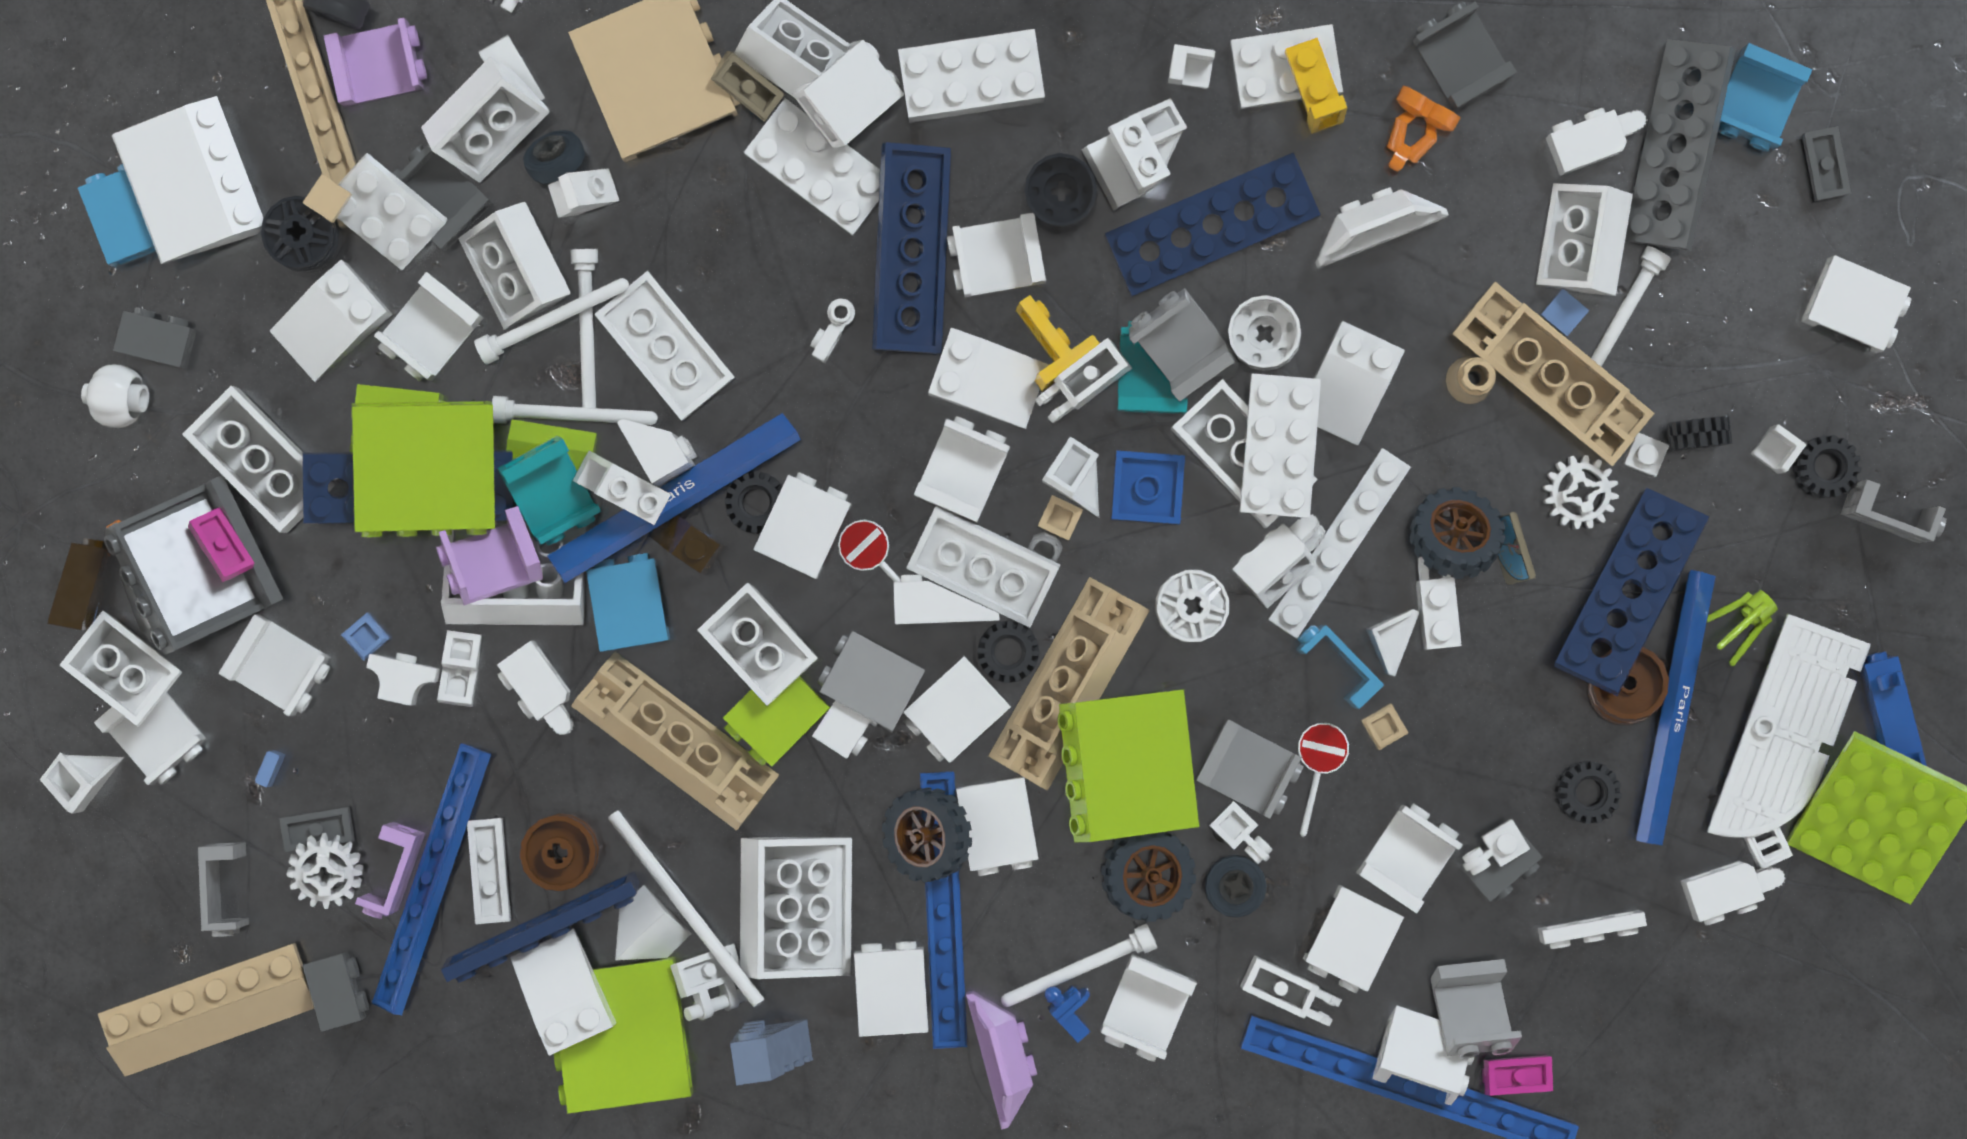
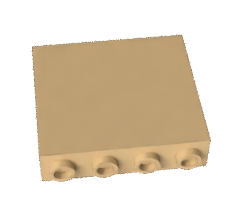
(652, 73)

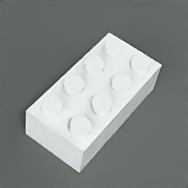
(971, 75)
(1217, 437)
(252, 457)

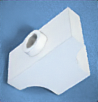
(583, 192)
(401, 677)

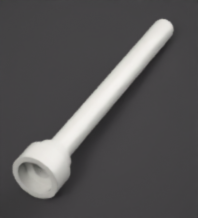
(584, 262)
(1652, 264)
(492, 346)
(506, 410)
(1139, 941)

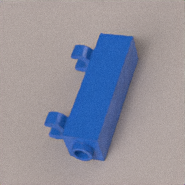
(1891, 705)

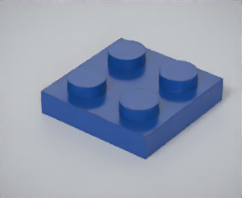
(1148, 487)

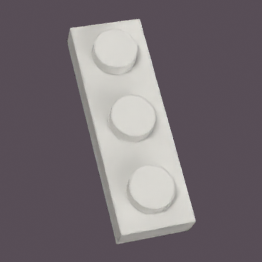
(489, 870)
(1592, 929)

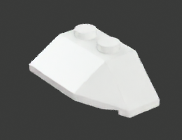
(1376, 222)

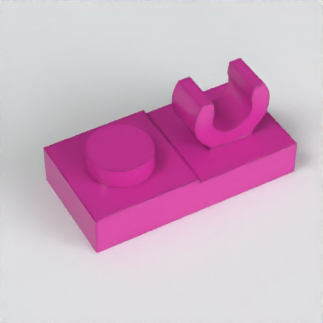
(221, 544)
(1518, 1075)

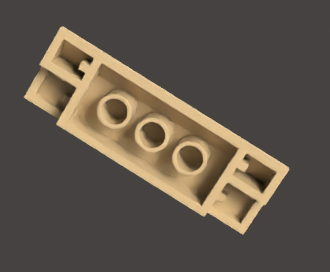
(1553, 373)
(1071, 672)
(675, 740)
(207, 1010)

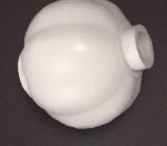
(115, 396)

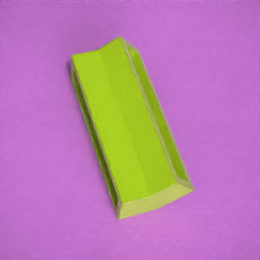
(527, 435)

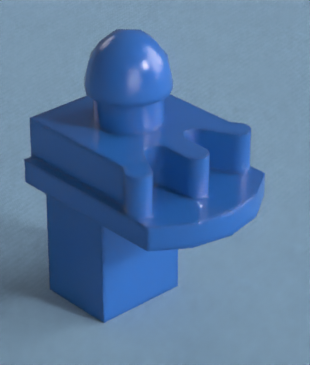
(1064, 1008)

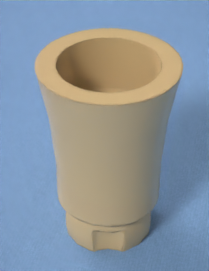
(1460, 385)

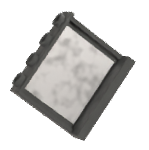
(175, 578)

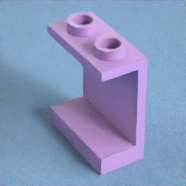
(375, 63)
(491, 561)
(411, 841)

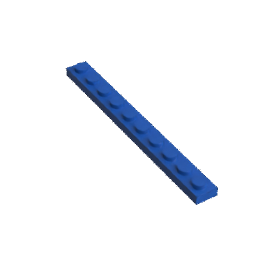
(1357, 1070)

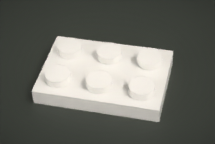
(1263, 68)
(388, 212)

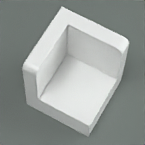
(1191, 66)
(1778, 449)

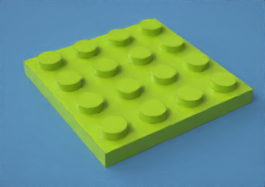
(1882, 818)

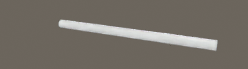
(686, 909)

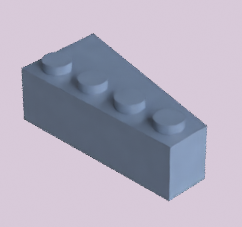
(769, 1051)

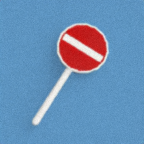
(865, 547)
(1322, 751)

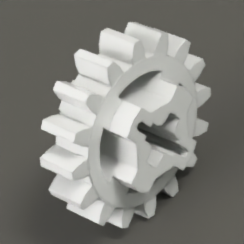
(1575, 476)
(338, 868)

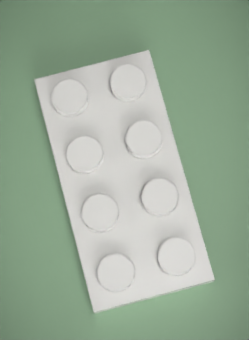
(829, 178)
(664, 346)
(1280, 445)
(983, 566)

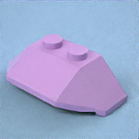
(1003, 1055)

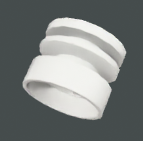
(1264, 312)
(1172, 611)

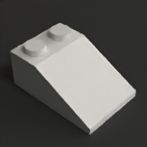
(330, 320)
(987, 378)
(1354, 380)
(928, 603)
(757, 643)
(121, 668)
(562, 992)

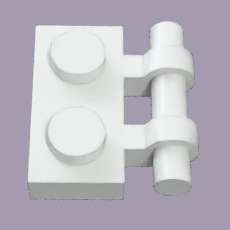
(702, 973)

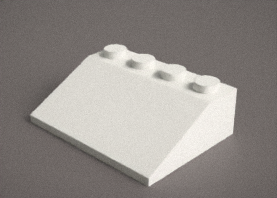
(189, 180)
(537, 603)
(795, 907)

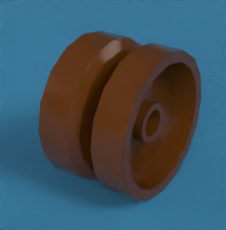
(1642, 701)
(543, 864)

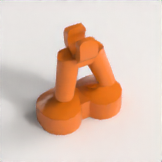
(1436, 118)

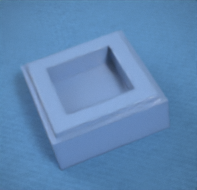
(1564, 312)
(366, 636)
(269, 768)

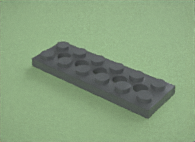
(1666, 126)

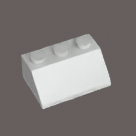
(789, 46)
(484, 120)
(1584, 238)
(514, 265)
(658, 451)

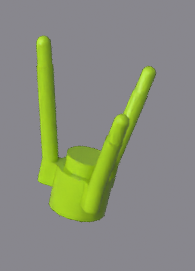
(1757, 609)

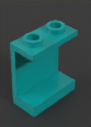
(1145, 385)
(546, 491)

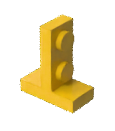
(1316, 85)
(1052, 340)

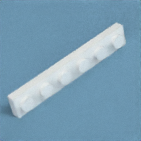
(1340, 542)

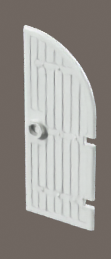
(1792, 714)

